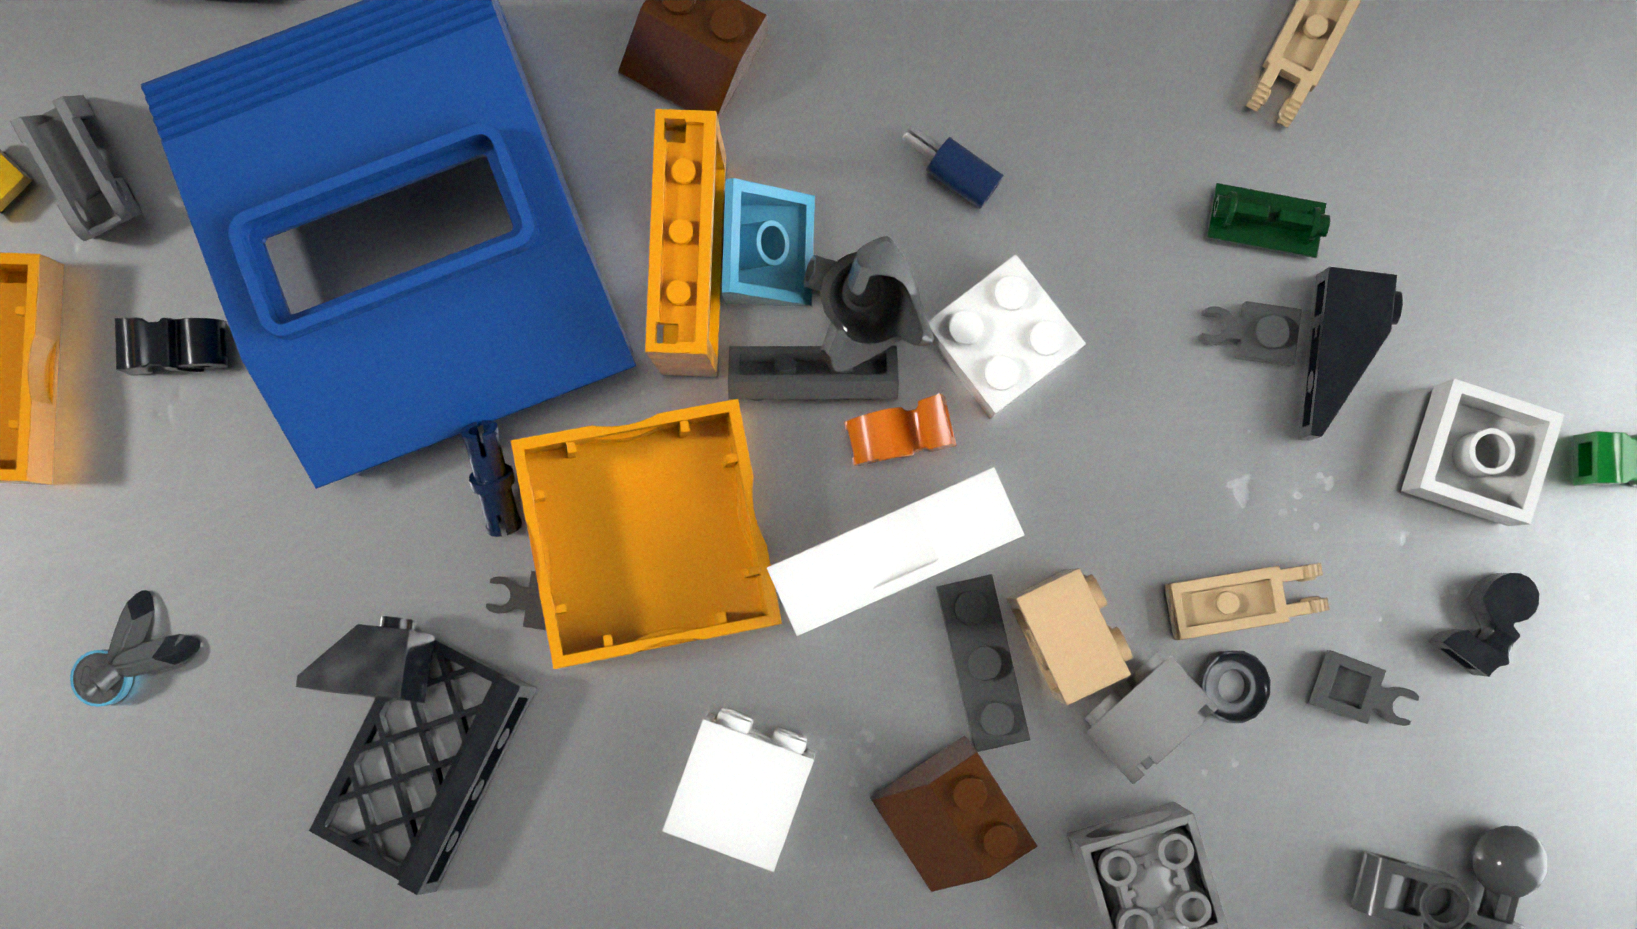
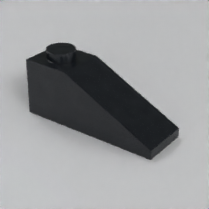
(1347, 328)

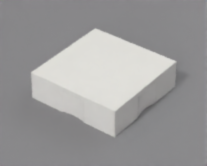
(895, 551)

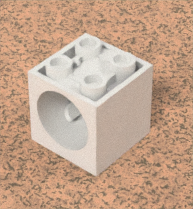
(740, 788)

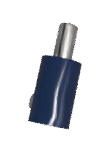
(956, 166)

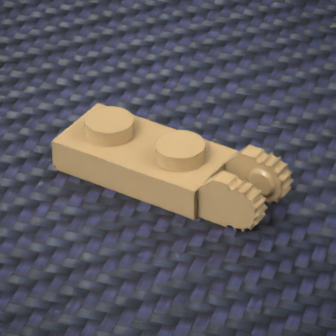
(1303, 52)
(1238, 601)

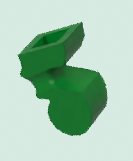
(1604, 459)

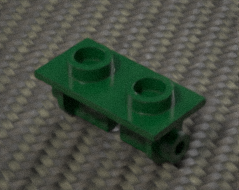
(1267, 220)

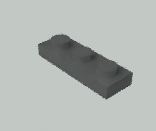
(803, 374)
(983, 663)

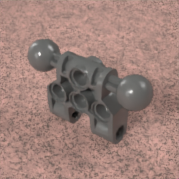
(1505, 861)

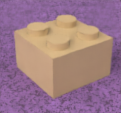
(1070, 635)

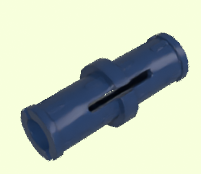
(491, 478)

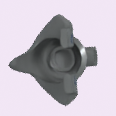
(869, 303)

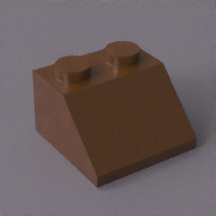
(693, 50)
(953, 819)

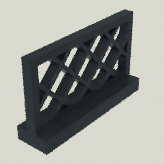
(456, 794)

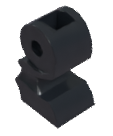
(170, 343)
(1497, 605)

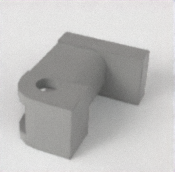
(75, 169)

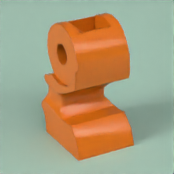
(901, 432)

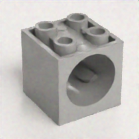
(1147, 872)

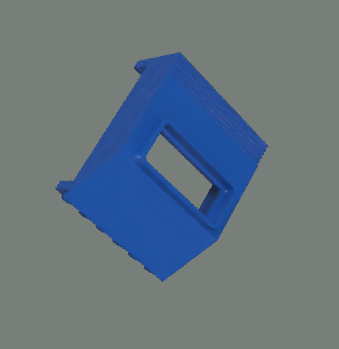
(343, 118)

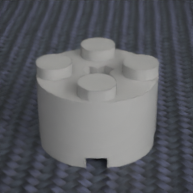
(1150, 718)

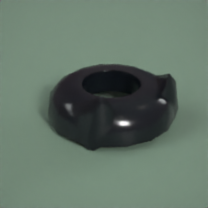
(1256, 685)

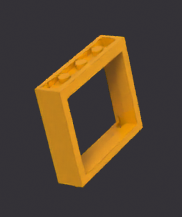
(686, 242)

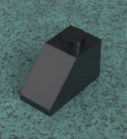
(375, 663)

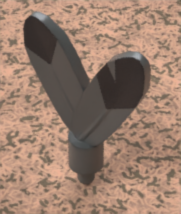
(131, 656)

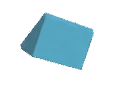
(766, 244)

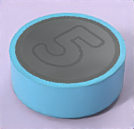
(84, 668)

